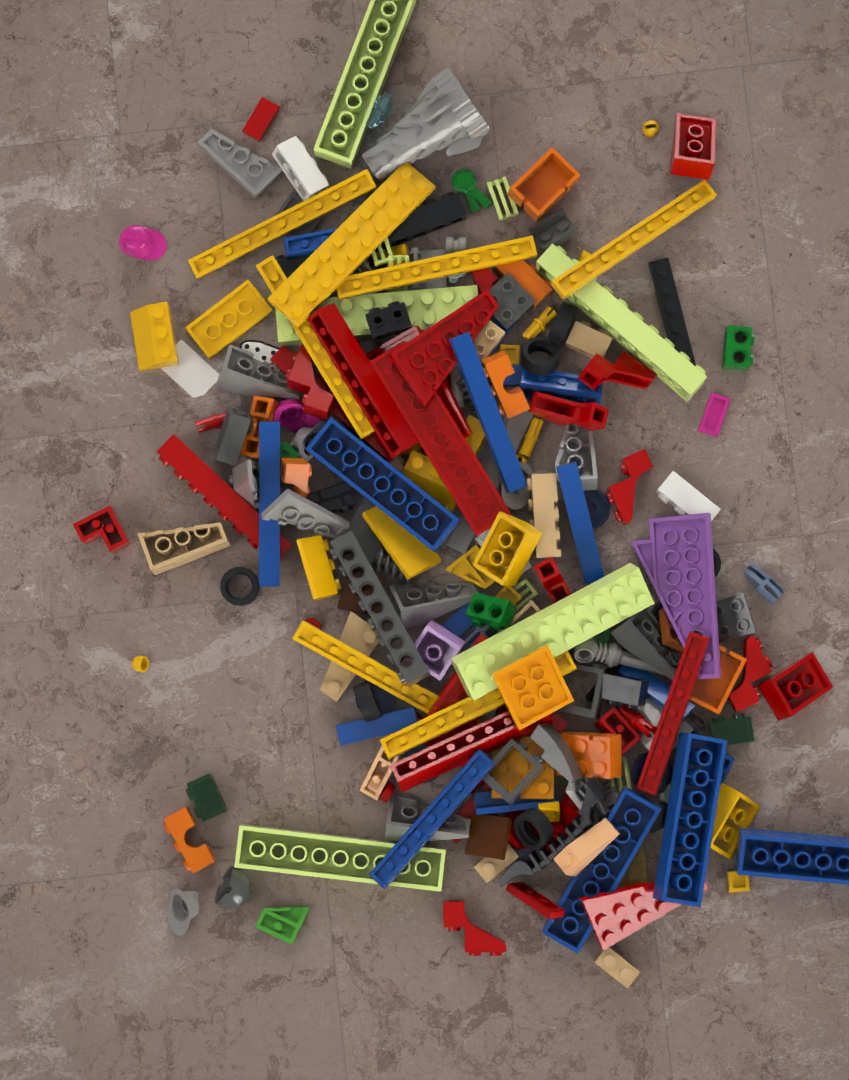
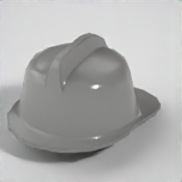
(304, 438)
(518, 498)
(181, 910)

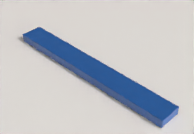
(488, 412)
(268, 492)
(432, 819)

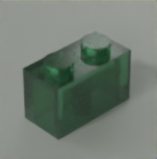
(733, 730)
(206, 797)

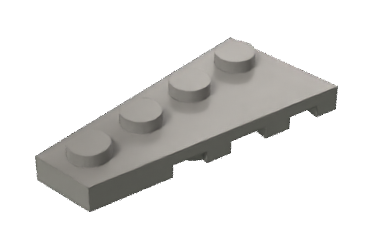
(245, 167)
(305, 514)

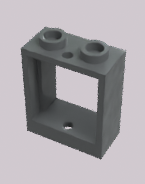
(232, 435)
(594, 712)
(512, 797)

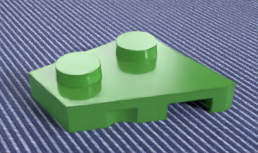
(282, 922)

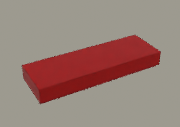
(535, 900)

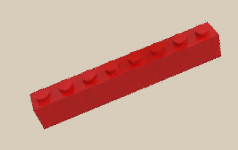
(362, 380)
(215, 490)
(459, 749)

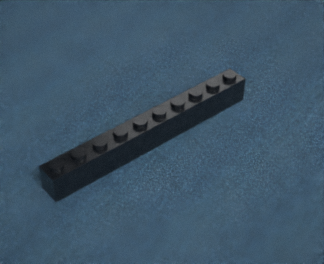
(423, 220)

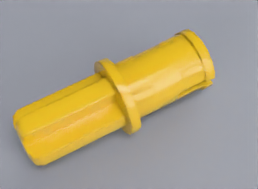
(539, 324)
(531, 437)

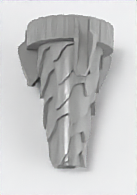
(438, 120)

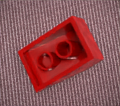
(693, 146)
(795, 686)

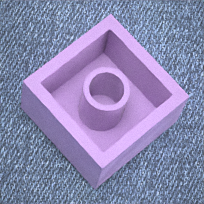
(437, 647)

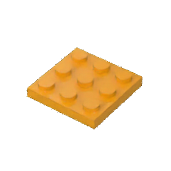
(532, 687)
(515, 769)

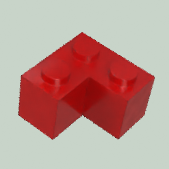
(103, 524)
(615, 723)

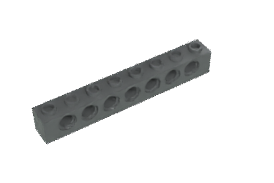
(348, 544)

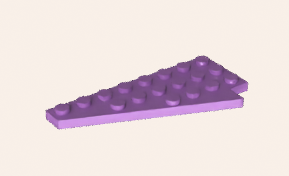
(683, 575)

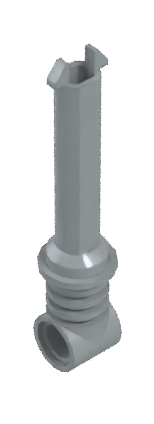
(609, 654)

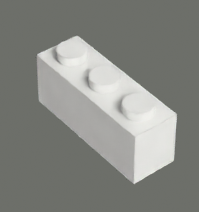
(300, 168)
(685, 497)

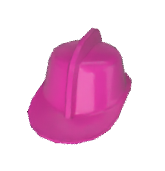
(142, 243)
(292, 415)

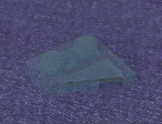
(382, 108)

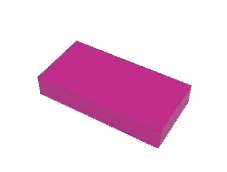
(714, 414)

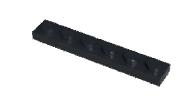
(670, 306)

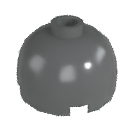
(234, 889)

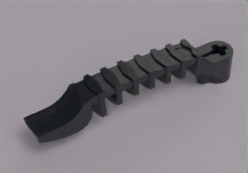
(590, 793)

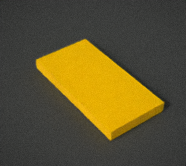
(229, 319)
(404, 548)

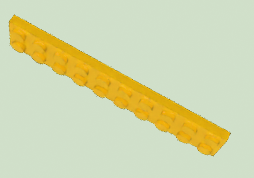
(351, 244)

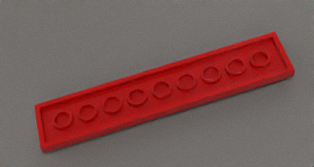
(444, 448)

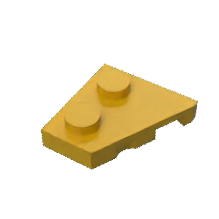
(464, 568)

